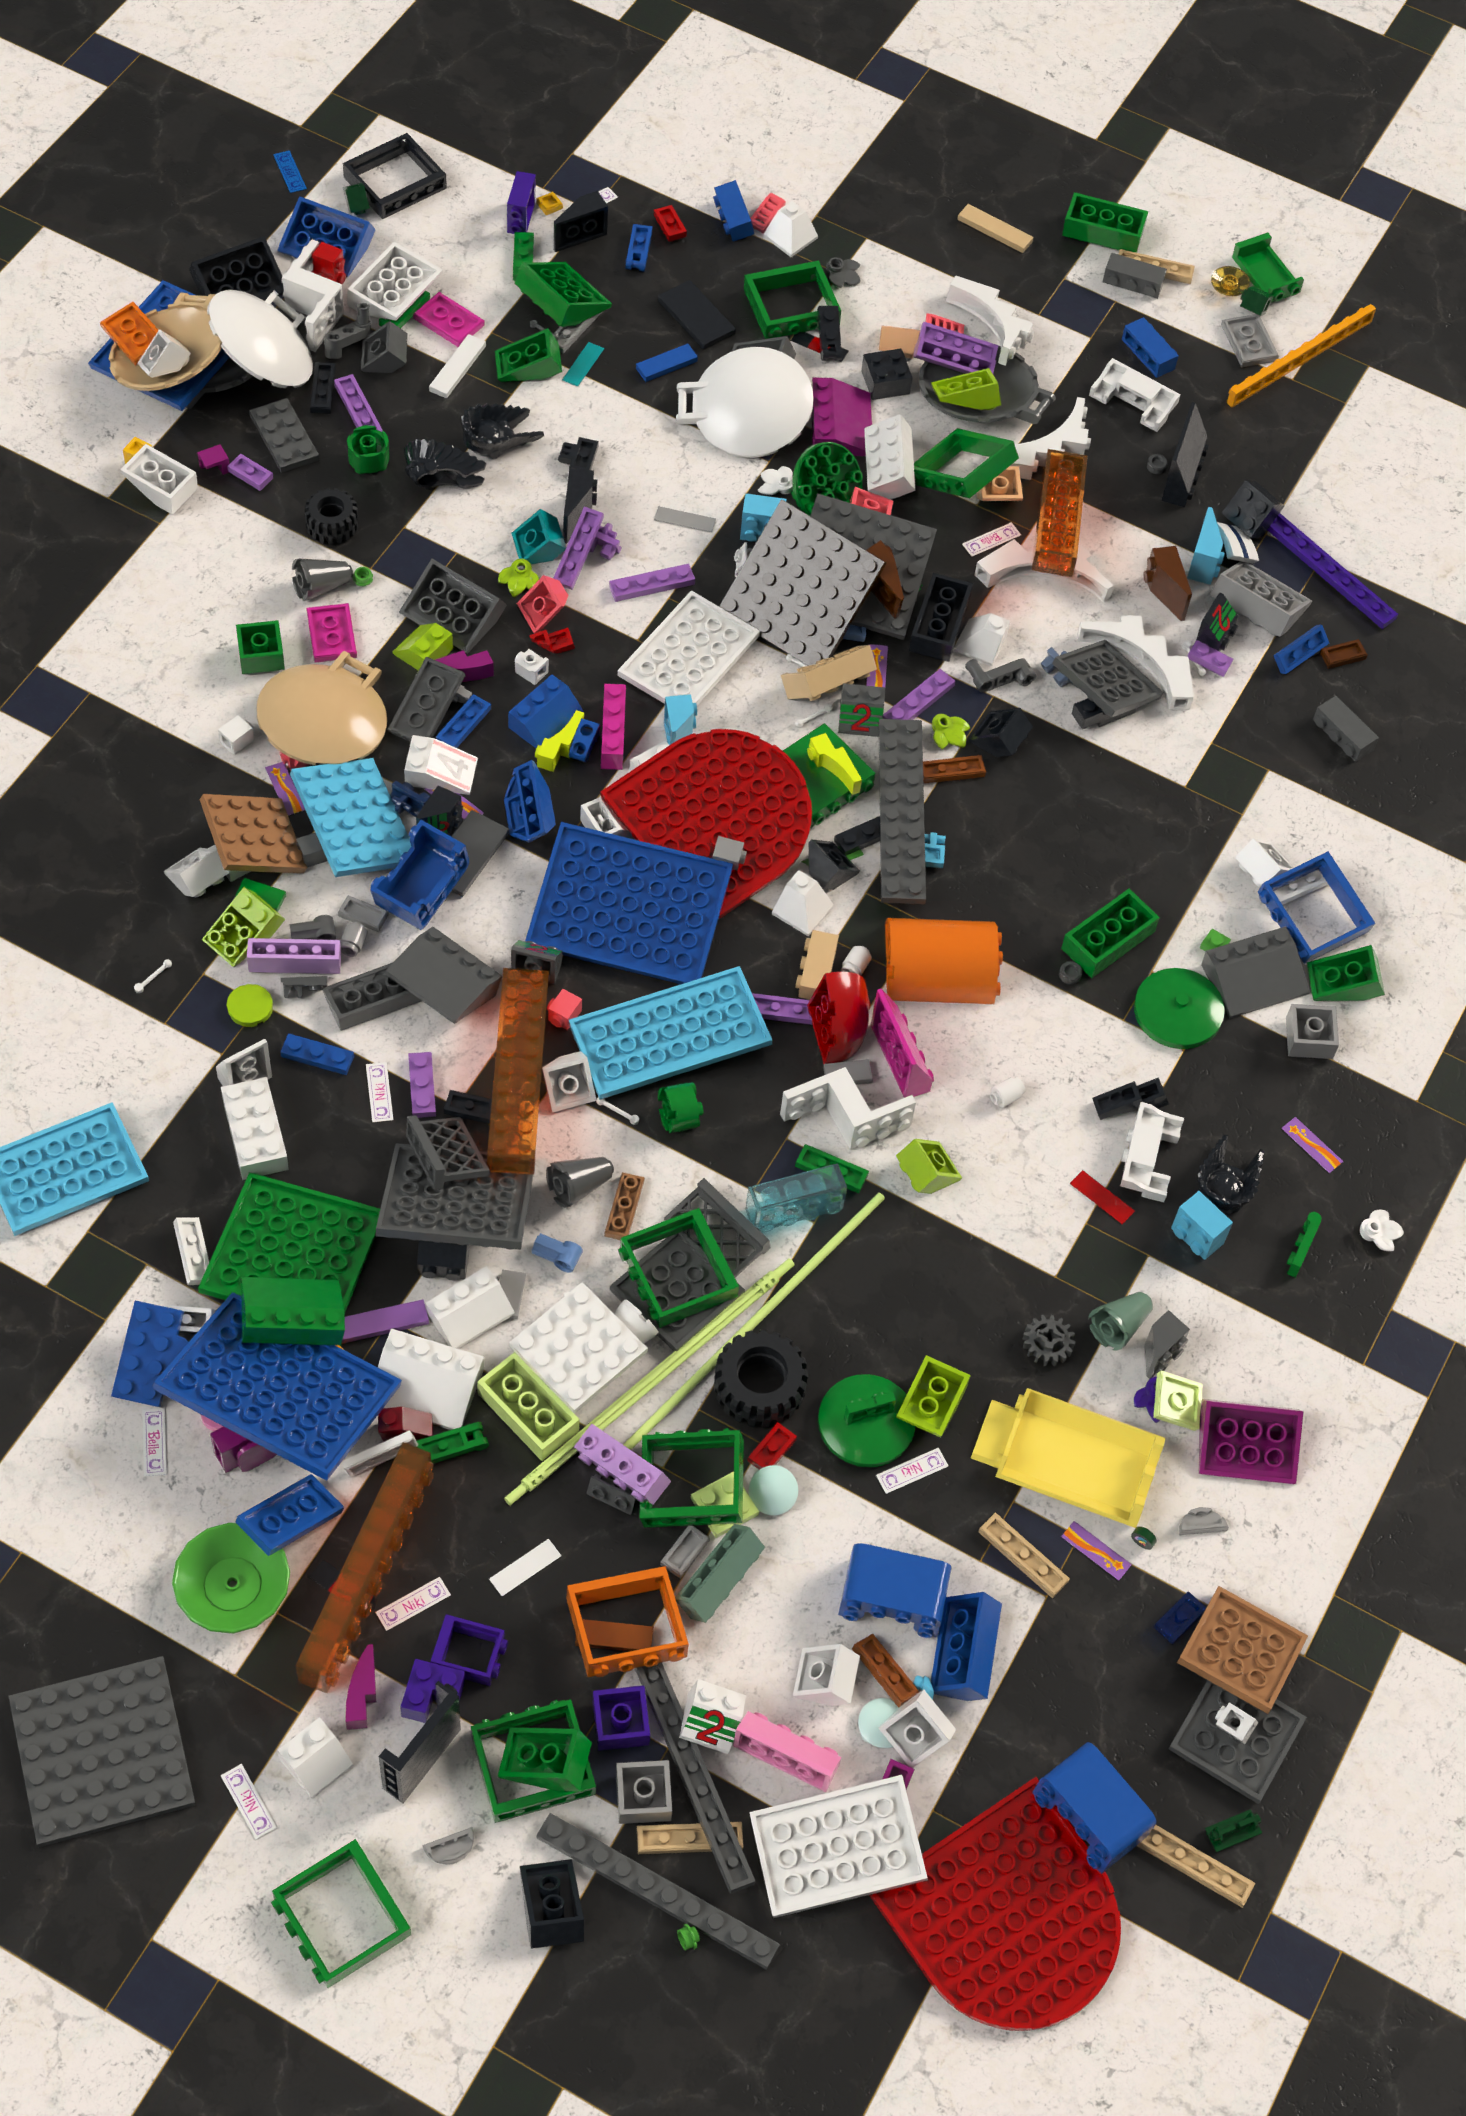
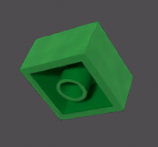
(260, 647)

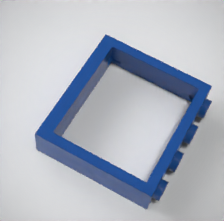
(1341, 889)

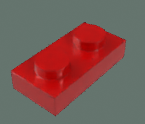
(670, 223)
(772, 1447)

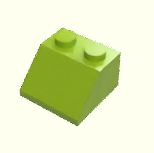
(426, 641)
(927, 1166)

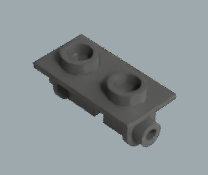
(605, 1491)

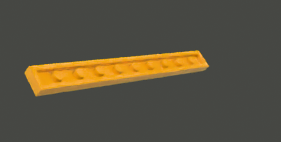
(1301, 355)

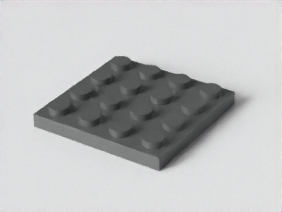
(1107, 678)
(676, 1275)
(1241, 1766)

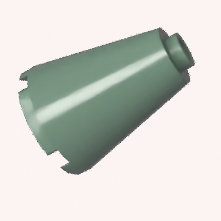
(1120, 1319)

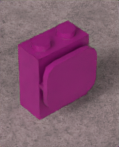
(235, 1451)

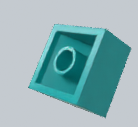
(539, 538)

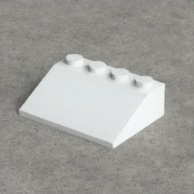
(392, 282)
(432, 1376)

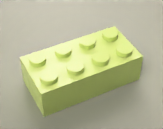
(528, 1406)

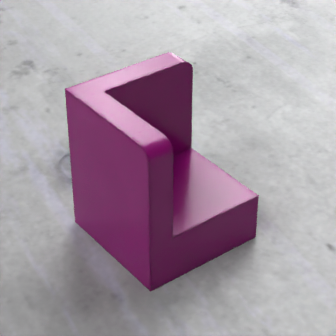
(214, 457)

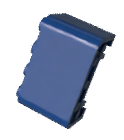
(422, 876)
(895, 1587)
(1097, 1804)

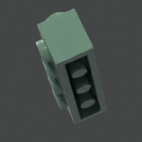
(720, 1573)

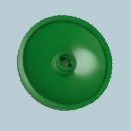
(1179, 1008)

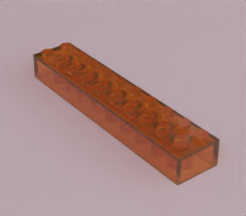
(518, 1071)
(364, 1569)

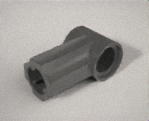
(319, 929)

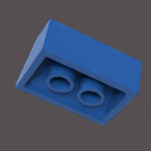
(543, 711)

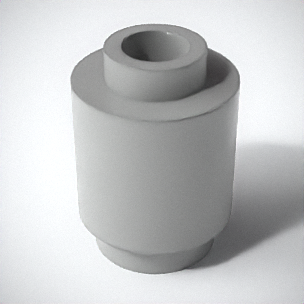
(353, 938)

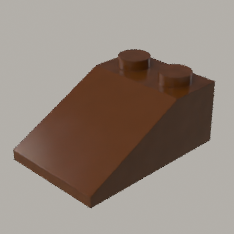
(1168, 580)
(888, 585)

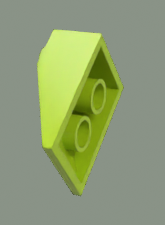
(970, 390)
(933, 1396)

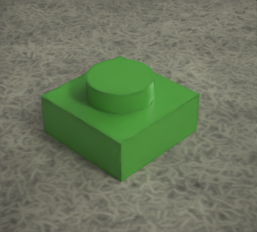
(1213, 940)

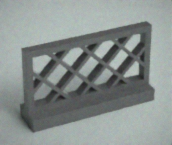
(429, 1153)
(734, 1220)

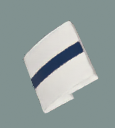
(1237, 544)

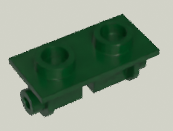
(1234, 1830)

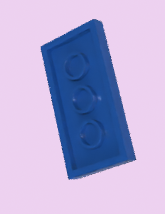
(289, 1514)

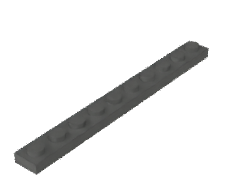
(696, 1779)
(658, 1891)

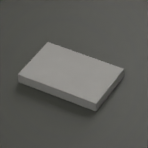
(1249, 340)

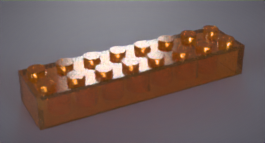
(1059, 513)

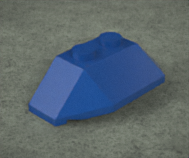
(528, 804)

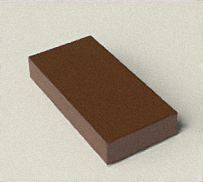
(1343, 653)

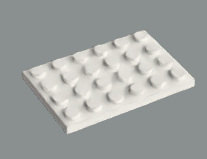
(689, 651)
(838, 1846)

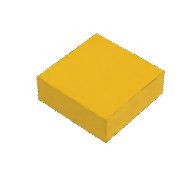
(549, 203)

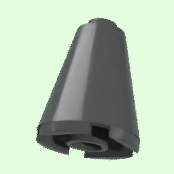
(319, 576)
(577, 1178)

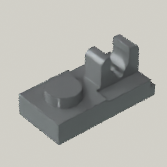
(313, 982)

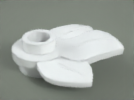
(776, 481)
(1381, 1230)

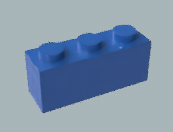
(733, 211)
(1150, 347)

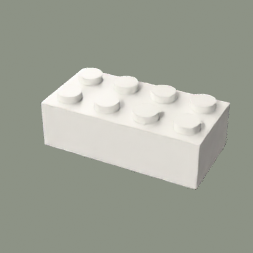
(890, 458)
(254, 1128)

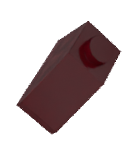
(401, 1419)

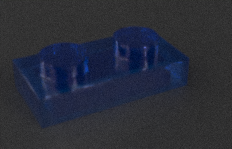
(1180, 1617)

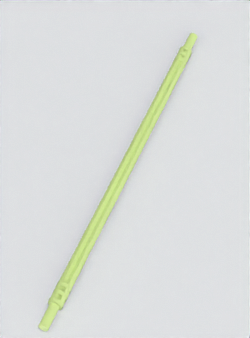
(653, 1378)

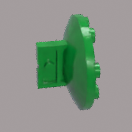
(827, 471)
(861, 1421)

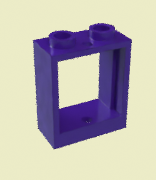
(521, 202)
(454, 1624)

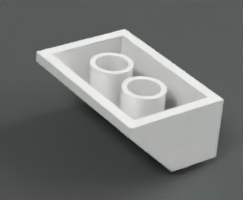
(469, 1308)

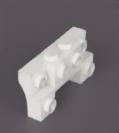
(1138, 391)
(1140, 1157)

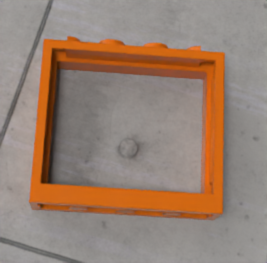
(623, 1586)

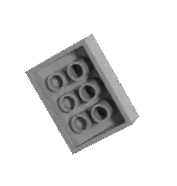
(1261, 598)

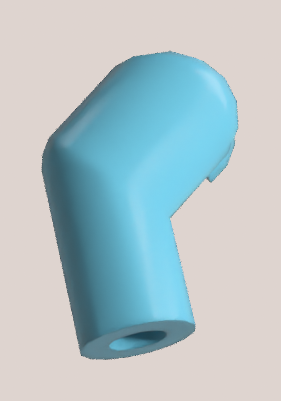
(924, 1683)

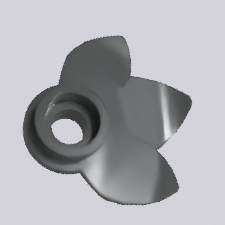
(843, 272)

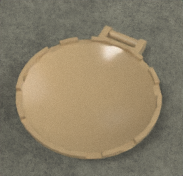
(187, 323)
(323, 712)

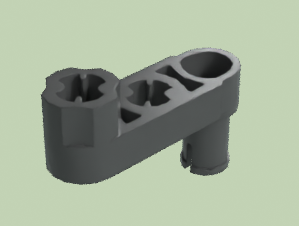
(348, 334)
(1002, 675)

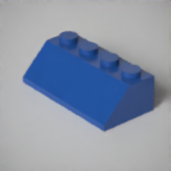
(966, 1646)

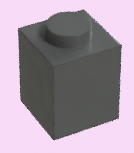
(311, 850)

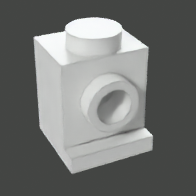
(531, 666)
(1247, 1722)

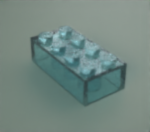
(796, 1198)

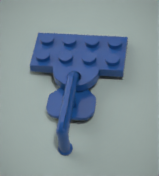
(147, 1351)

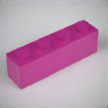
(613, 726)

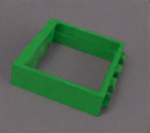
(781, 278)
(1000, 452)
(691, 1219)
(695, 1514)
(541, 1800)
(349, 1851)

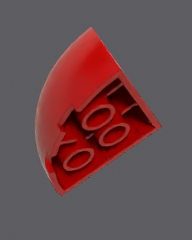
(840, 1015)

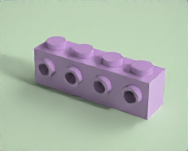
(294, 956)
(622, 1464)

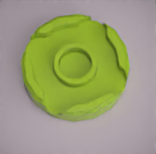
(249, 1005)

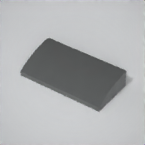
(366, 997)

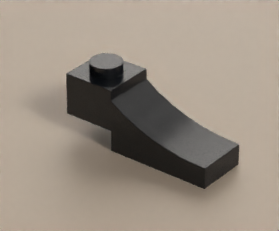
(1089, 713)
(1128, 1098)

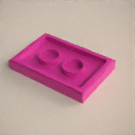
(448, 319)
(331, 632)

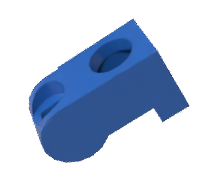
(584, 740)

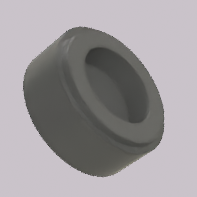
(1157, 464)
(1070, 972)

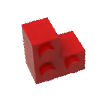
(329, 262)

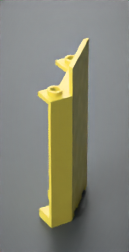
(1071, 1454)

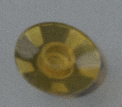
(1230, 281)

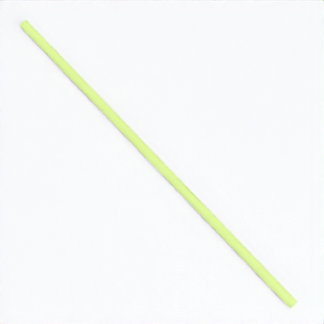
(755, 1320)

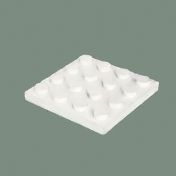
(578, 1347)

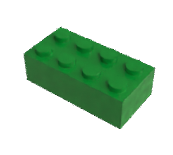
(1104, 223)
(1110, 933)

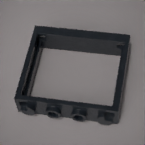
(406, 196)

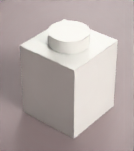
(236, 734)

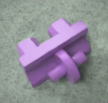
(606, 538)

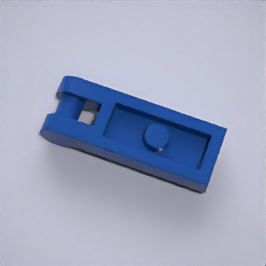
(639, 247)

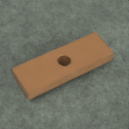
(621, 1216)

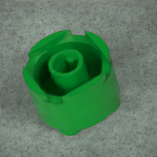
(368, 449)
(679, 1107)

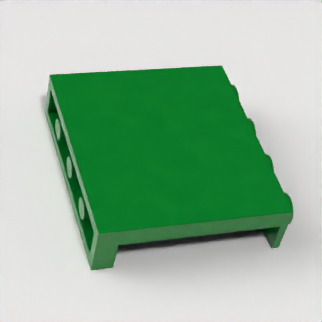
(824, 787)

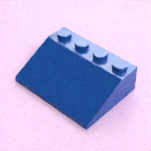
(329, 226)

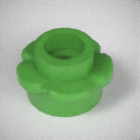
(362, 576)
(688, 1937)

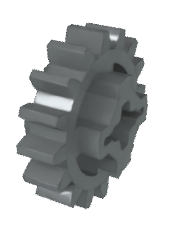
(1059, 1338)

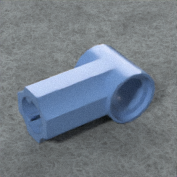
(563, 1255)

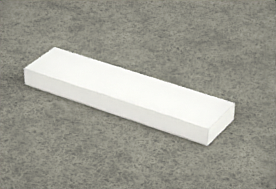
(457, 366)

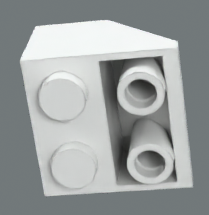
(600, 817)

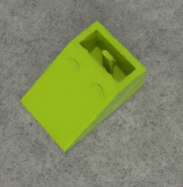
(243, 919)

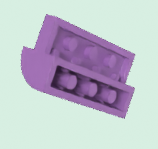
(954, 349)

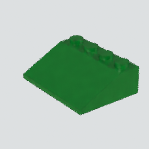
(560, 292)
(292, 1311)

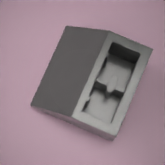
(1164, 1343)

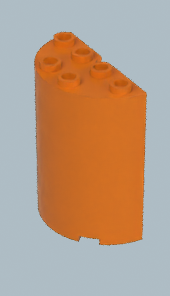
(942, 960)

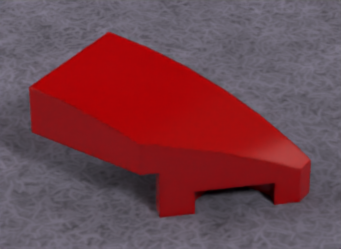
(554, 642)

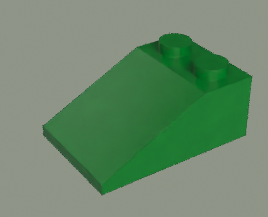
(529, 358)
(1346, 976)
(545, 1758)

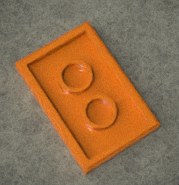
(130, 331)

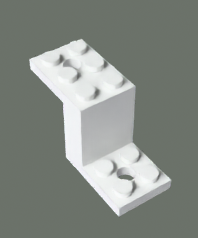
(313, 296)
(847, 1108)

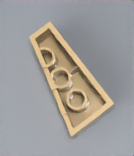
(829, 673)

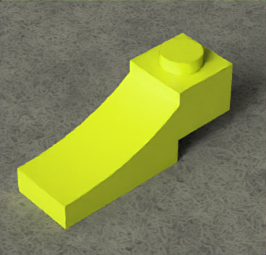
(558, 745)
(835, 761)

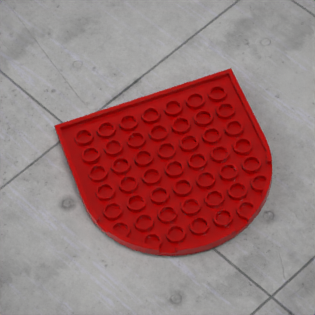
(721, 787)
(1010, 1917)

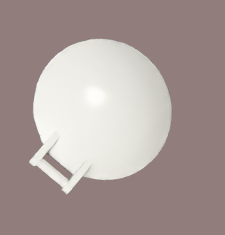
(261, 337)
(749, 402)

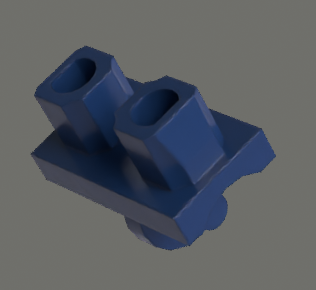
(406, 799)

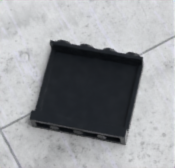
(404, 1773)

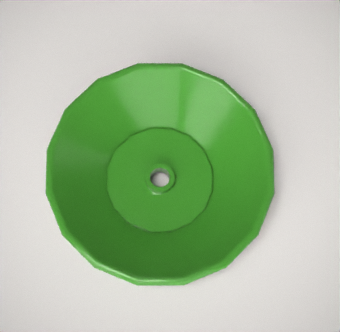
(215, 1560)

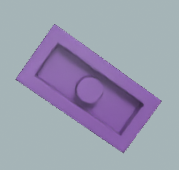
(250, 472)
(1210, 658)

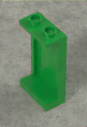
(1265, 267)

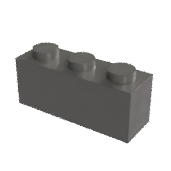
(1134, 275)
(1345, 728)

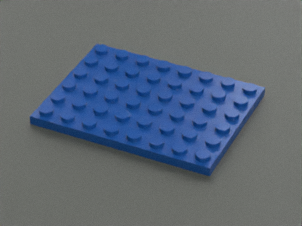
(629, 904)
(285, 1397)

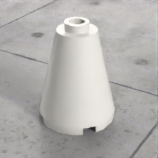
(635, 1322)

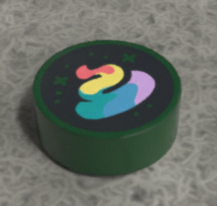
(1144, 1537)

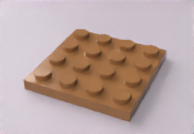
(252, 834)
(1243, 1649)

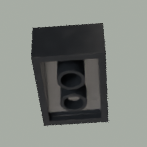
(581, 222)
(579, 494)
(552, 1904)

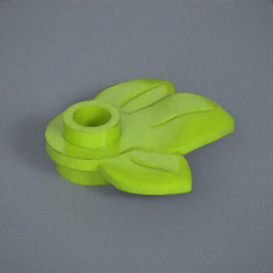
(518, 579)
(951, 732)

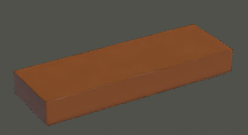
(953, 769)
(617, 1635)
(885, 1670)

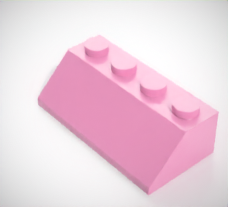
(786, 1750)

